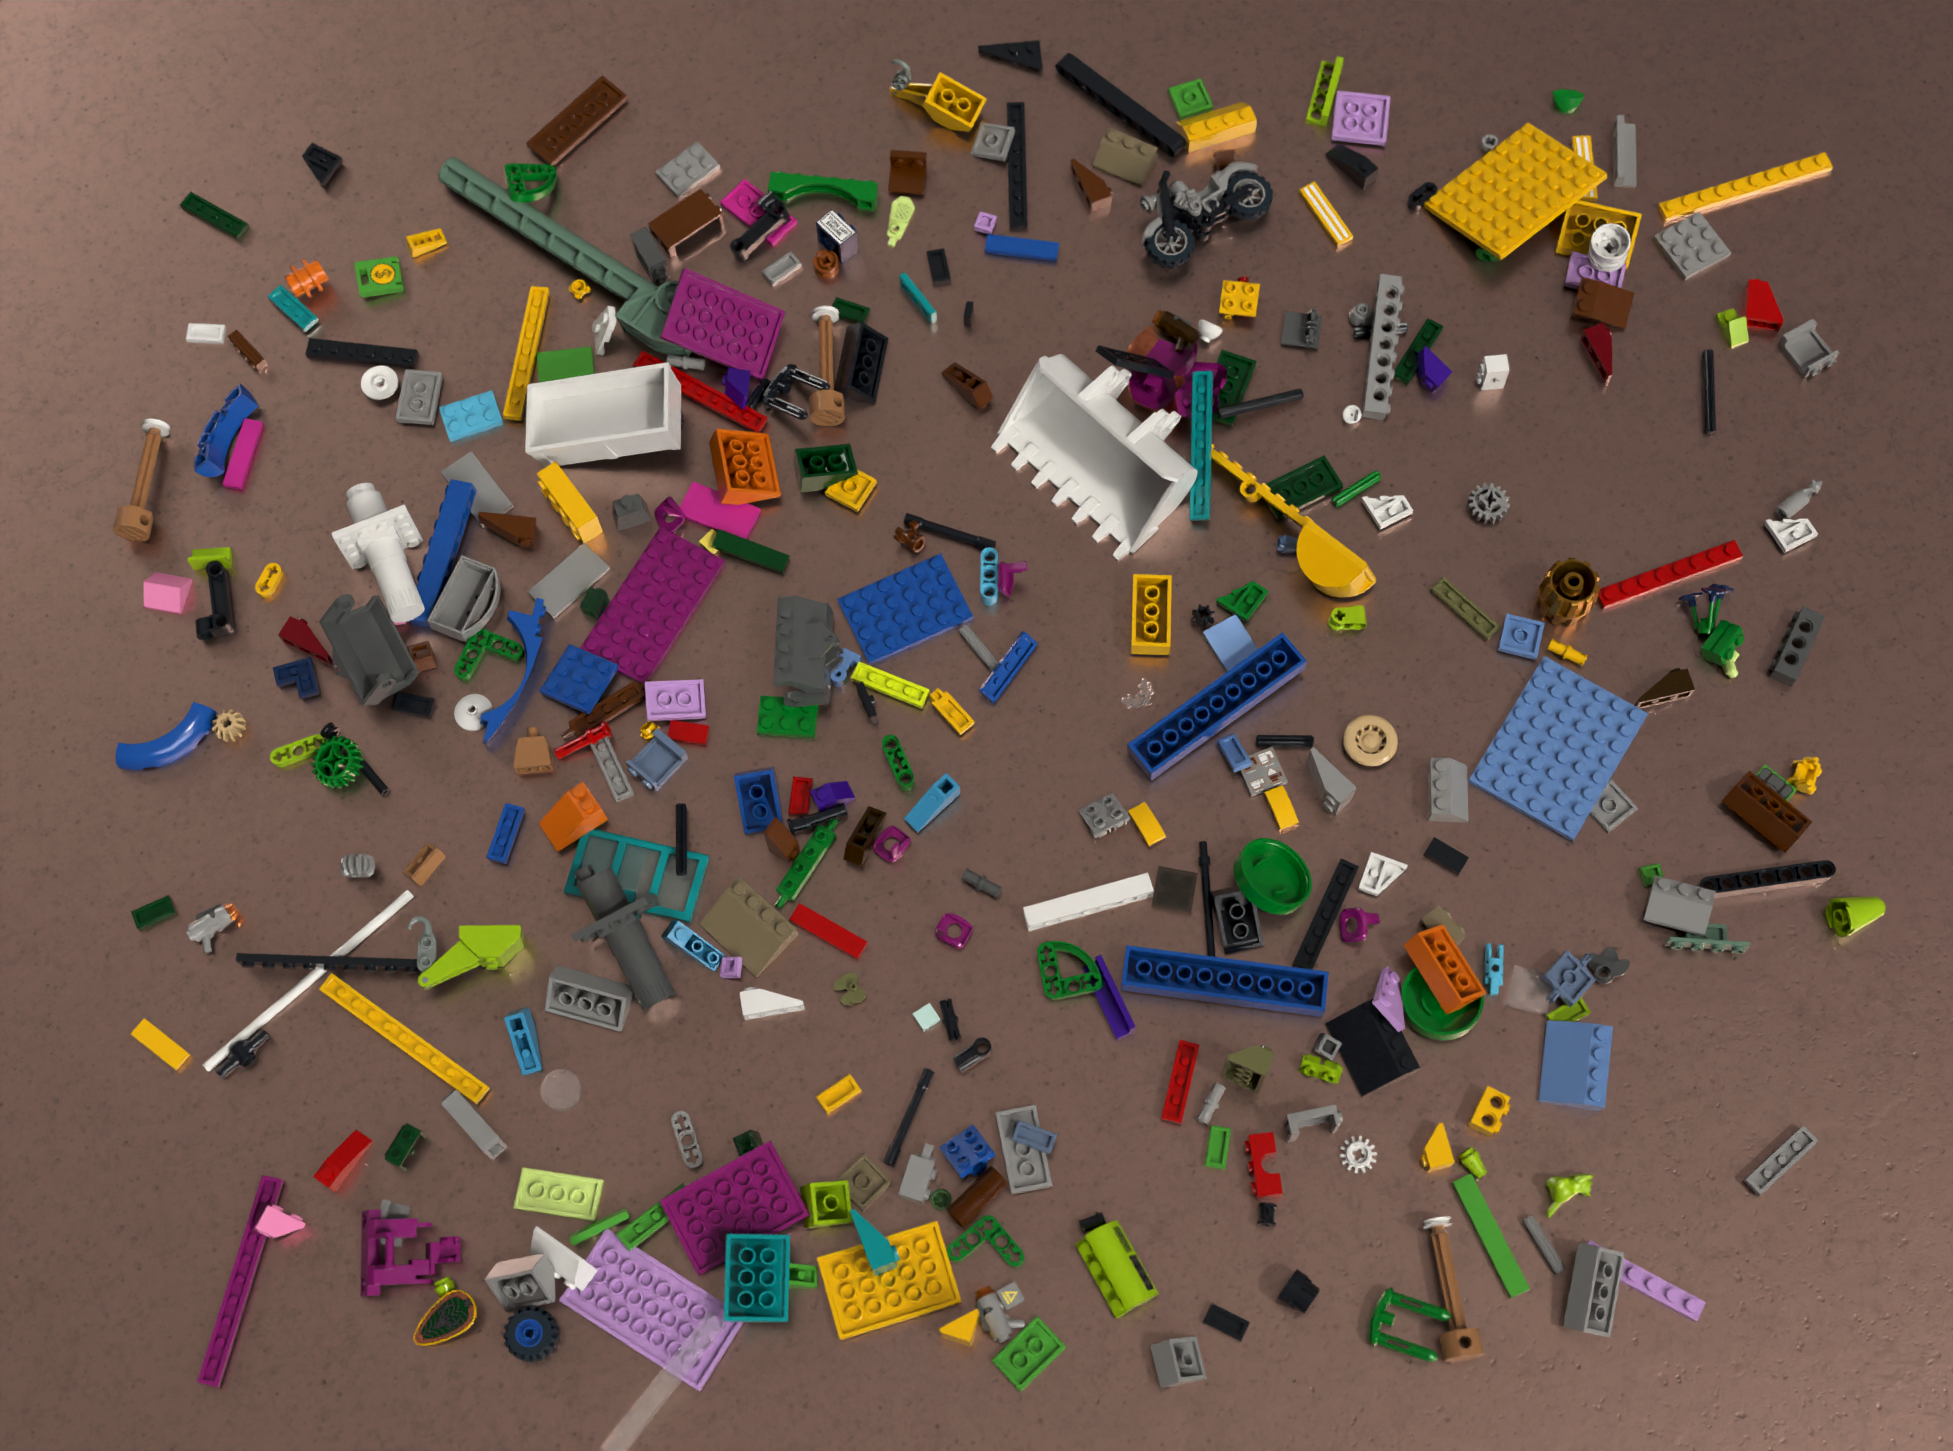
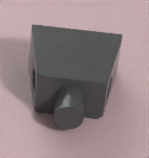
(630, 512)

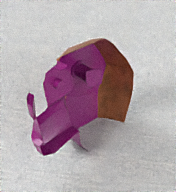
(1165, 393)

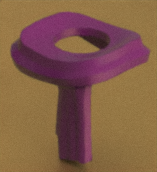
(672, 509)
(1006, 576)
(897, 849)
(1362, 919)
(942, 934)

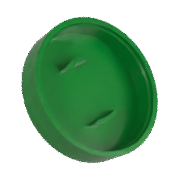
(1272, 876)
(1427, 1016)

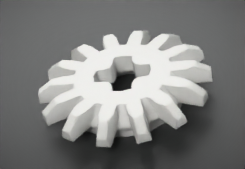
(1366, 1151)

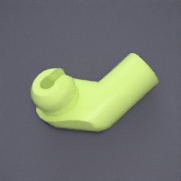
(1729, 666)

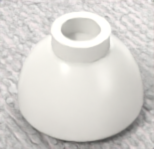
(1208, 330)

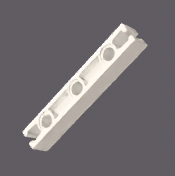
(1088, 902)

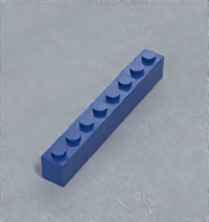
(444, 546)

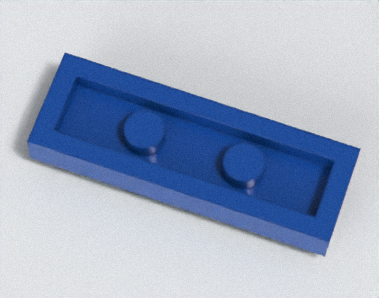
(505, 833)

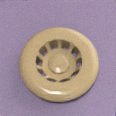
(1370, 741)

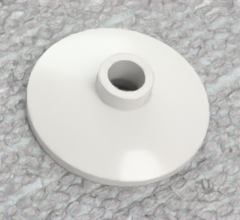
(377, 376)
(471, 720)

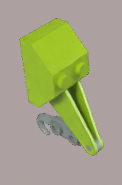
(478, 945)

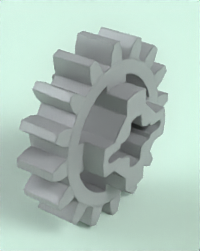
(1497, 501)

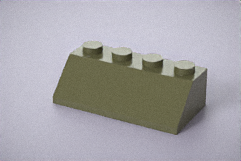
(1248, 1067)

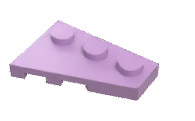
(1389, 998)

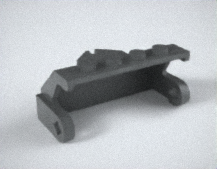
(368, 649)
(805, 650)

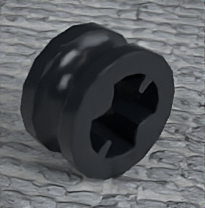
(329, 731)

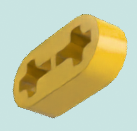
(269, 580)

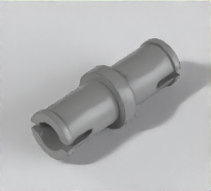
(686, 362)
(1210, 1103)

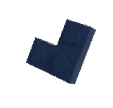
(298, 672)

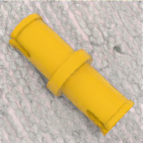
(1567, 652)

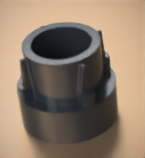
(1299, 1292)

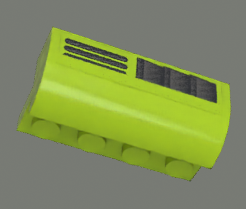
(1116, 1268)

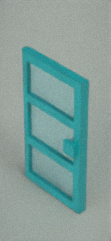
(642, 871)

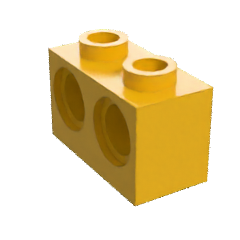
(1485, 1109)

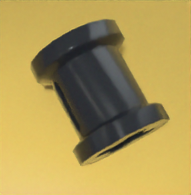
(1270, 1207)

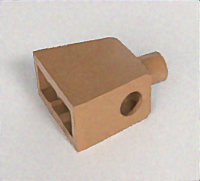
(533, 753)

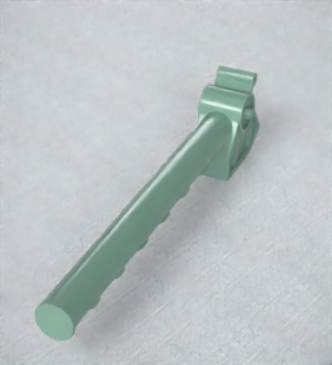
(645, 302)

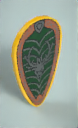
(446, 1318)

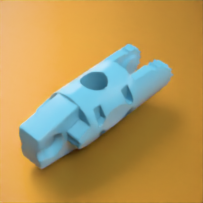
(1493, 978)

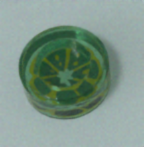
(941, 1199)

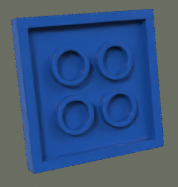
(579, 679)

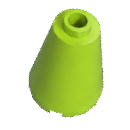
(1853, 913)

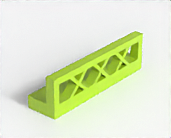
(1337, 66)

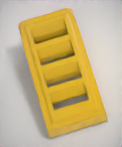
(420, 248)

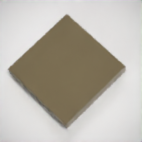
(865, 1181)

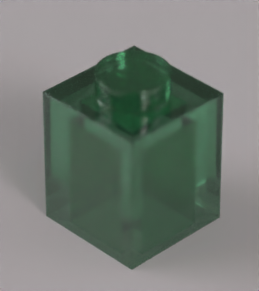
(595, 602)

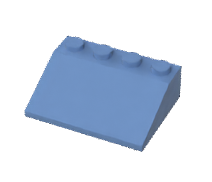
(1575, 1064)

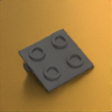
(1301, 329)

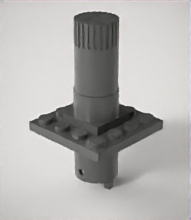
(623, 932)

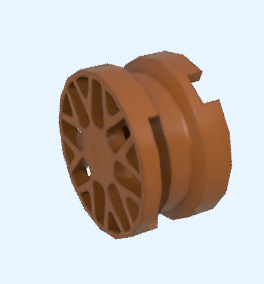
(826, 264)

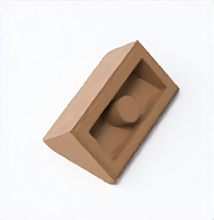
(424, 864)

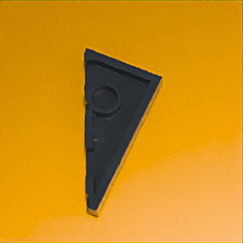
(1019, 53)

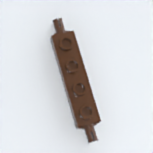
(607, 709)

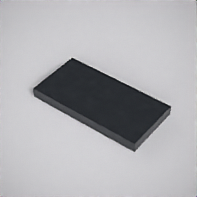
(1134, 362)

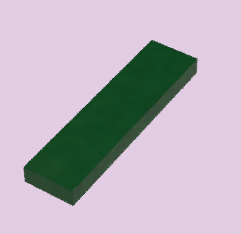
(214, 215)
(1409, 363)
(750, 551)

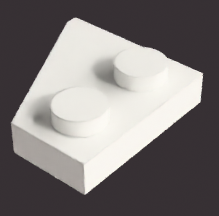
(603, 328)
(1387, 509)
(1791, 532)
(1380, 874)

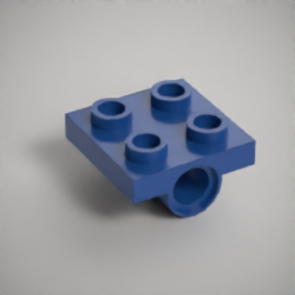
(968, 1152)

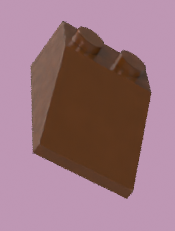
(1602, 303)

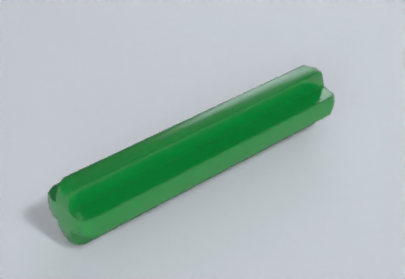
(1356, 488)

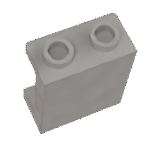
(1807, 349)
(1311, 1117)

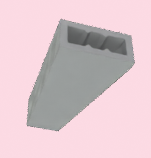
(473, 1124)

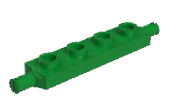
(805, 863)

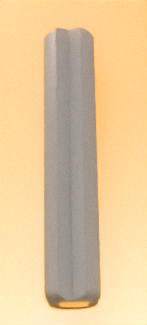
(978, 647)
(1544, 1244)

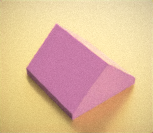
(166, 592)

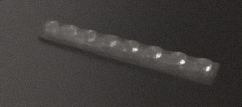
(664, 1384)

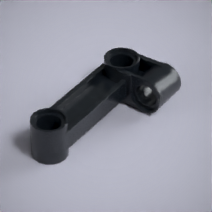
(762, 228)
(210, 626)

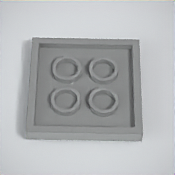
(1691, 245)

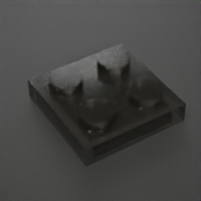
(1174, 889)

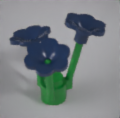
(1716, 594)

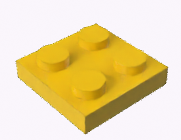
(852, 491)

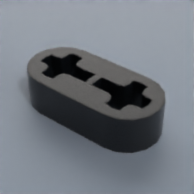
(1420, 193)

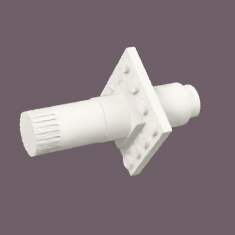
(379, 540)

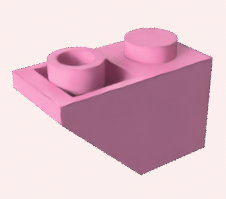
(275, 1223)

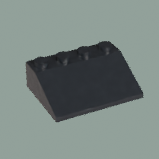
(1372, 1048)

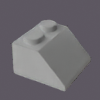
(1178, 1361)

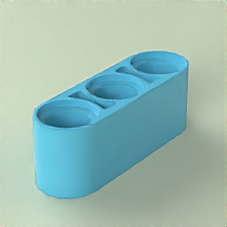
(991, 584)

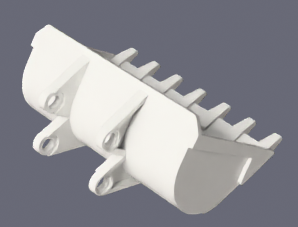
(1097, 451)

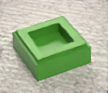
(1648, 873)

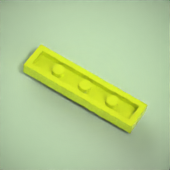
(890, 685)

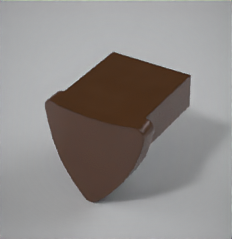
(1224, 158)

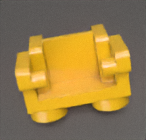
(1805, 774)

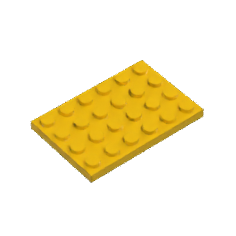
(913, 1289)

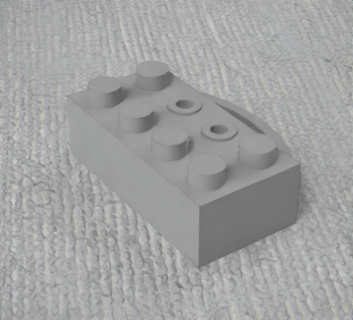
(459, 599)

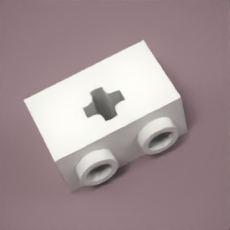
(1493, 372)

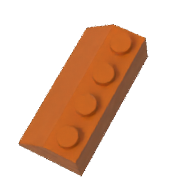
(1444, 968)

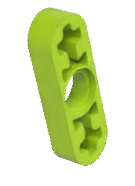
(290, 747)

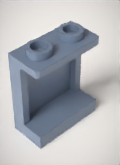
(657, 761)

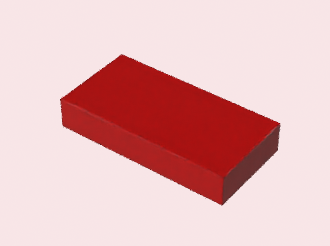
(688, 732)
(800, 796)

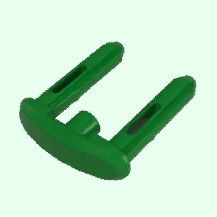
(1381, 1316)

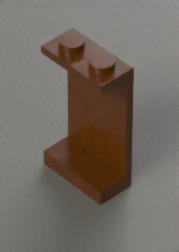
(684, 220)

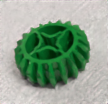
(332, 757)

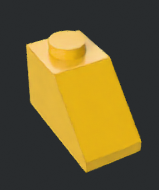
(1437, 1151)

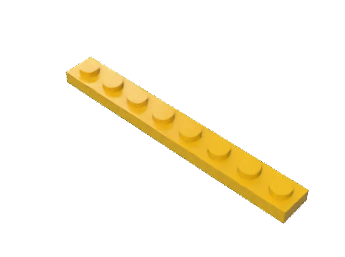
(526, 353)

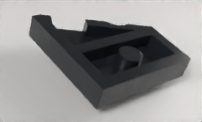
(321, 162)

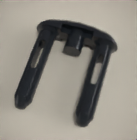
(780, 384)

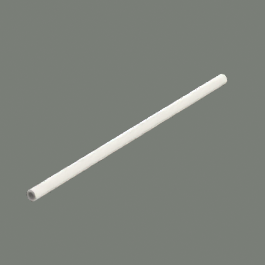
(308, 980)

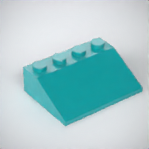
(756, 1278)

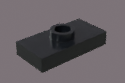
(868, 702)

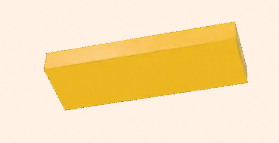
(160, 1044)

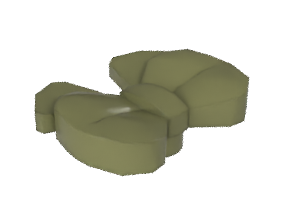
(854, 994)

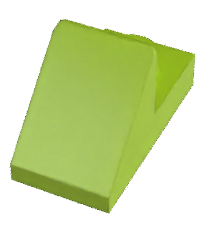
(1733, 327)

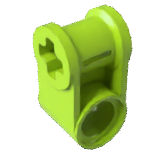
(1349, 617)

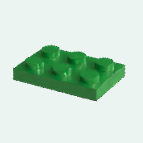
(782, 720)

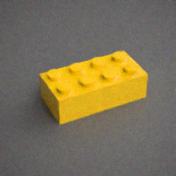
(568, 503)
(1151, 614)

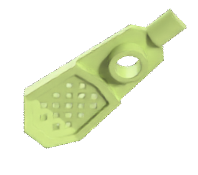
(899, 220)

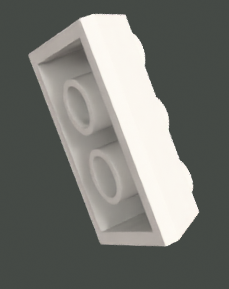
(564, 1261)

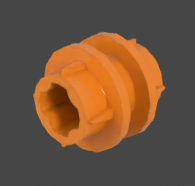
(306, 278)

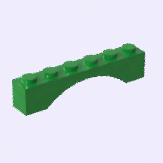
(859, 193)

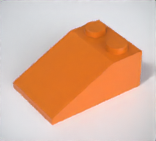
(572, 817)

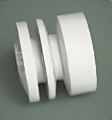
(1612, 239)

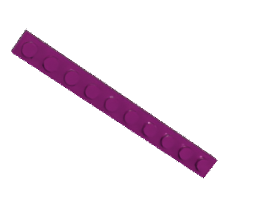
(238, 1286)

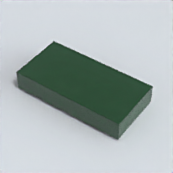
(851, 311)
(153, 912)

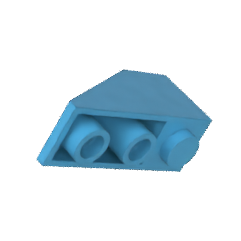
(933, 802)
(692, 945)

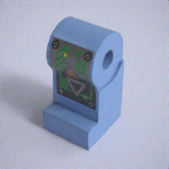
(840, 675)

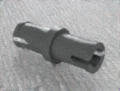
(981, 883)

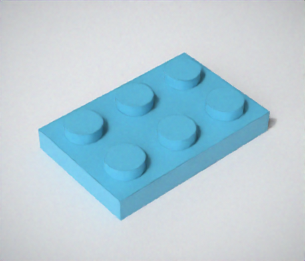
(471, 416)

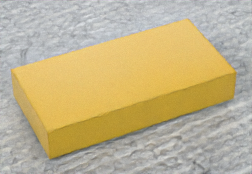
(838, 1094)

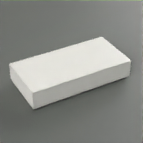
(206, 333)

